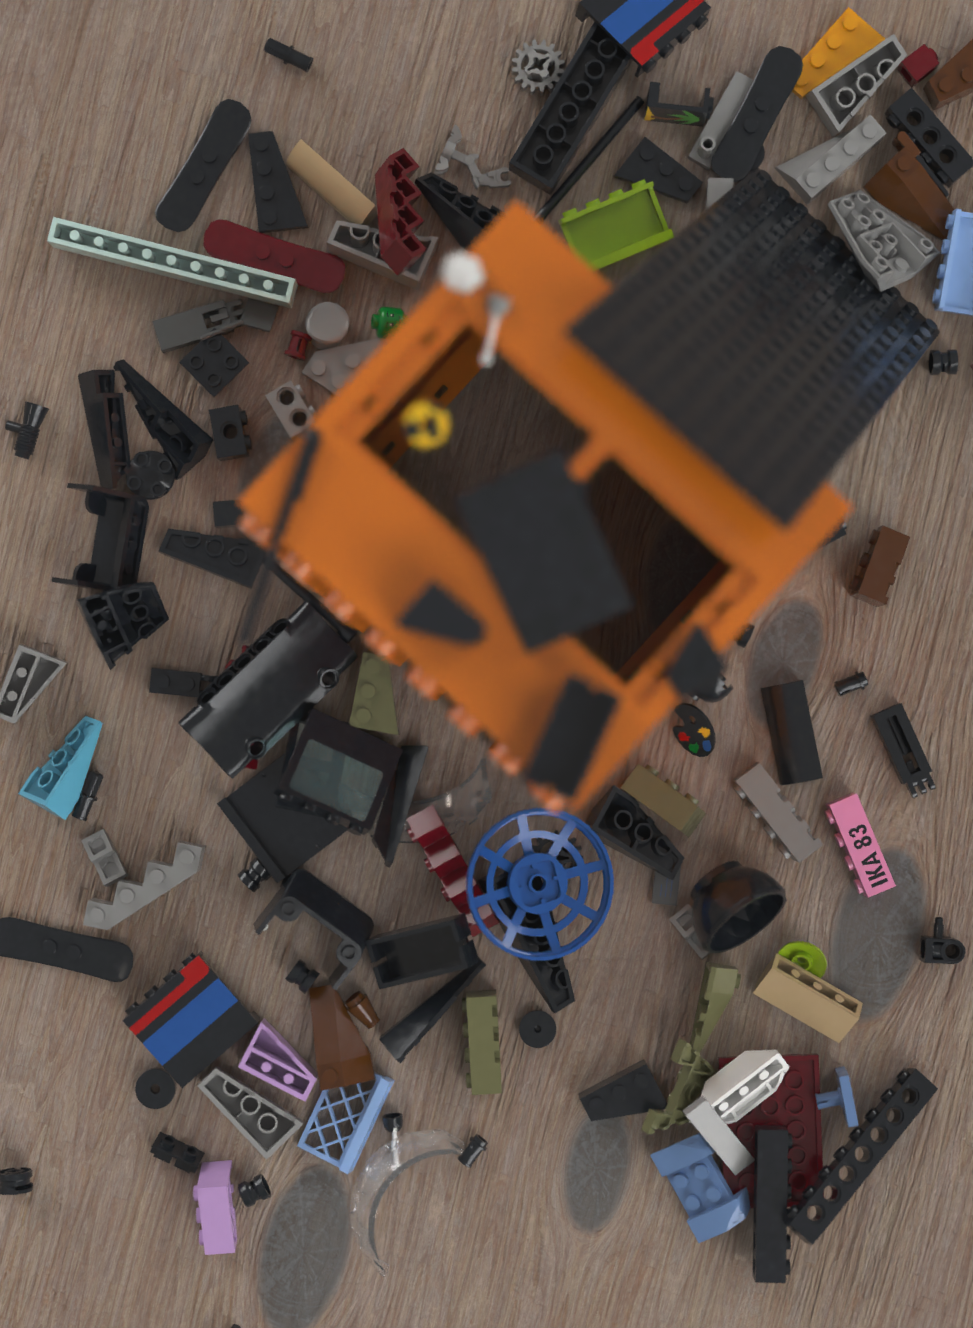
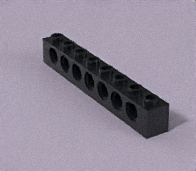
(873, 1151)

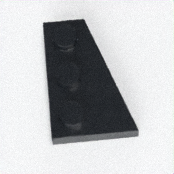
(655, 165)

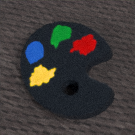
(695, 736)

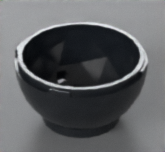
(734, 905)

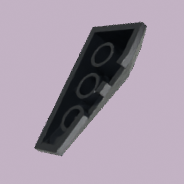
(630, 831)

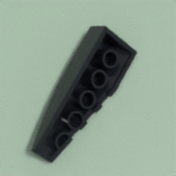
(547, 975)

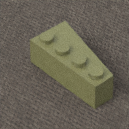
(483, 1042)

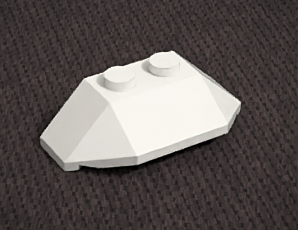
(744, 1083)

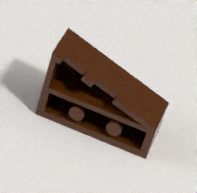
(952, 80)
(879, 566)

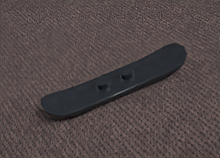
(757, 113)
(204, 166)
(65, 949)

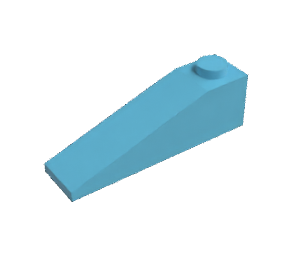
(61, 779)

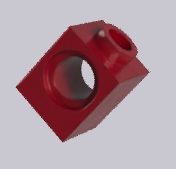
(918, 65)

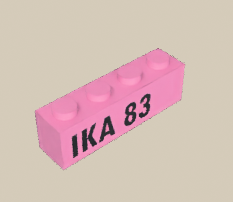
(859, 844)

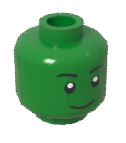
(387, 321)

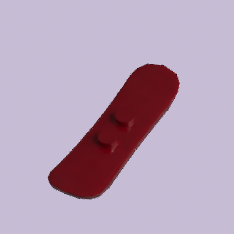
(260, 251)

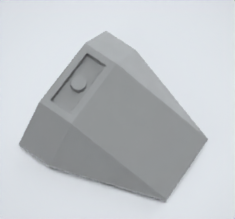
(881, 241)

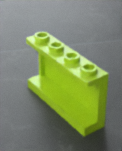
(616, 226)

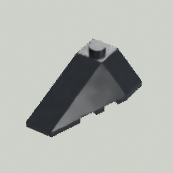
(460, 213)

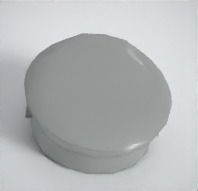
(327, 325)

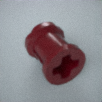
(296, 337)

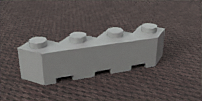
(134, 895)

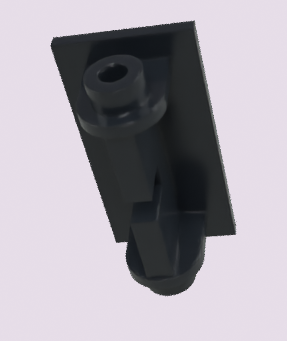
(187, 1156)

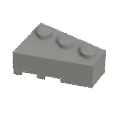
(26, 680)

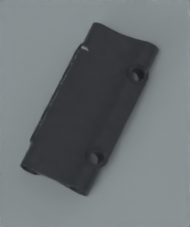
(268, 689)

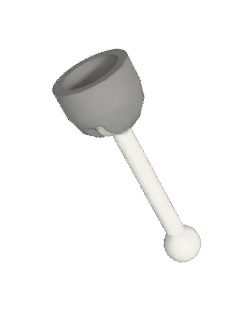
(498, 307)

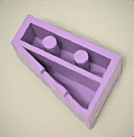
(278, 1062)
(216, 1208)

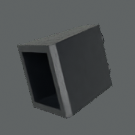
(442, 617)

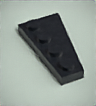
(226, 557)

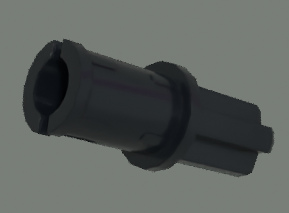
(288, 54)
(88, 795)

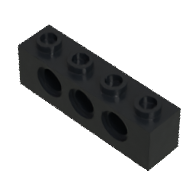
(928, 124)

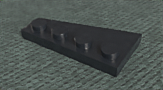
(274, 192)

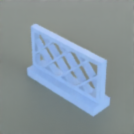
(361, 1128)

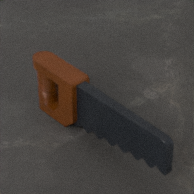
(903, 140)

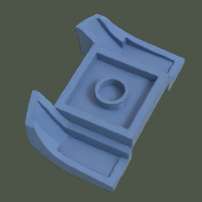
(701, 1187)

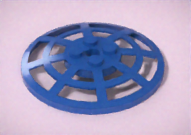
(554, 884)

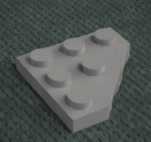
(337, 365)

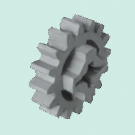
(529, 73)

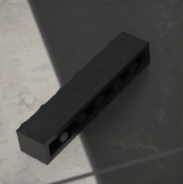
(770, 1203)

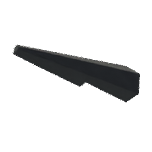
(177, 434)
(411, 1028)

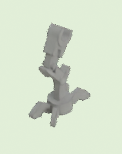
(489, 179)

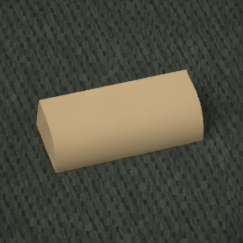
(330, 185)
(808, 998)

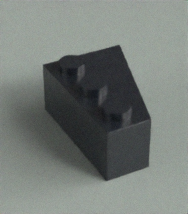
(623, 1094)

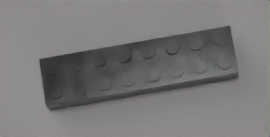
(570, 110)

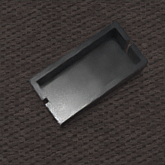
(571, 737)
(422, 951)

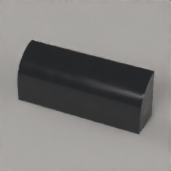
(791, 733)

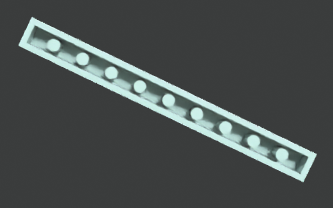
(172, 262)

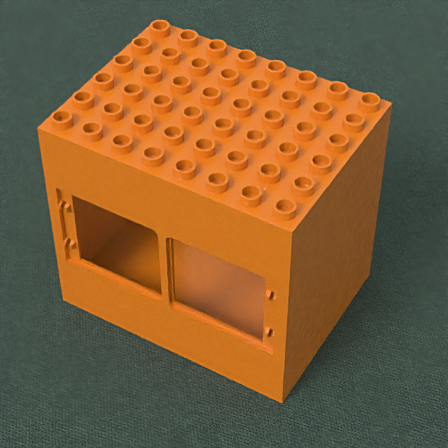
(377, 545)

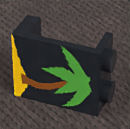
(677, 113)

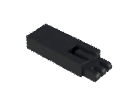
(900, 740)

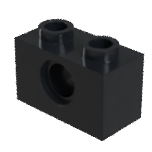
(221, 420)

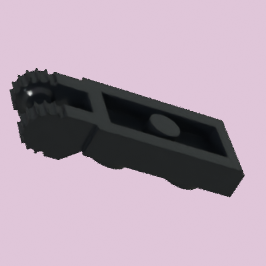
(177, 682)

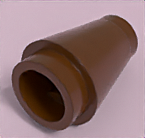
(362, 1009)

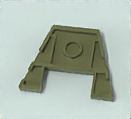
(686, 1091)

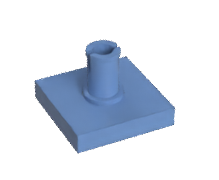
(841, 1097)

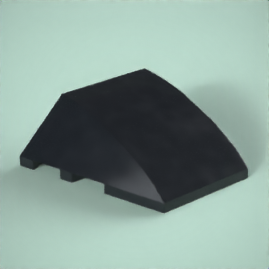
(122, 617)

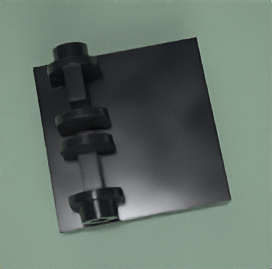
(214, 363)

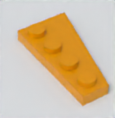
(839, 47)

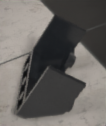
(117, 539)
(310, 894)

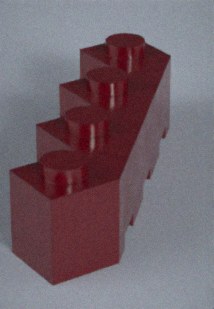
(395, 212)
(448, 864)

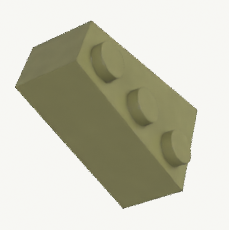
(374, 696)
(664, 799)

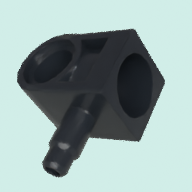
(933, 947)

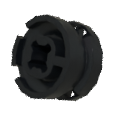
(15, 1181)

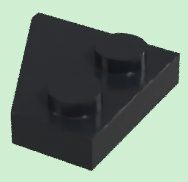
(695, 664)

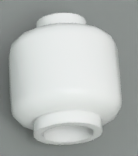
(462, 272)

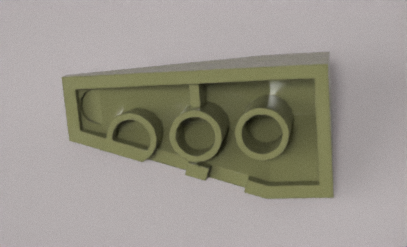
(715, 993)

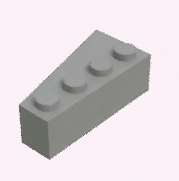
(776, 813)

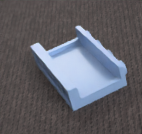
(956, 272)

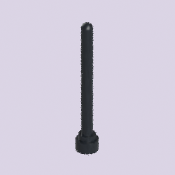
(345, 630)

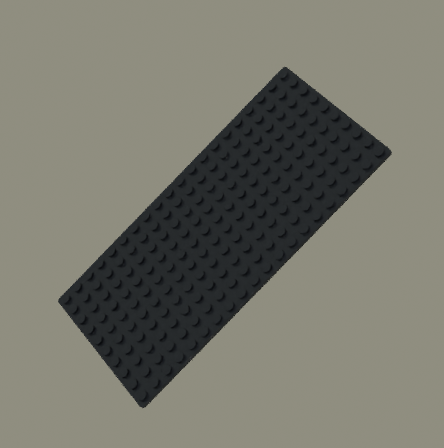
(758, 343)

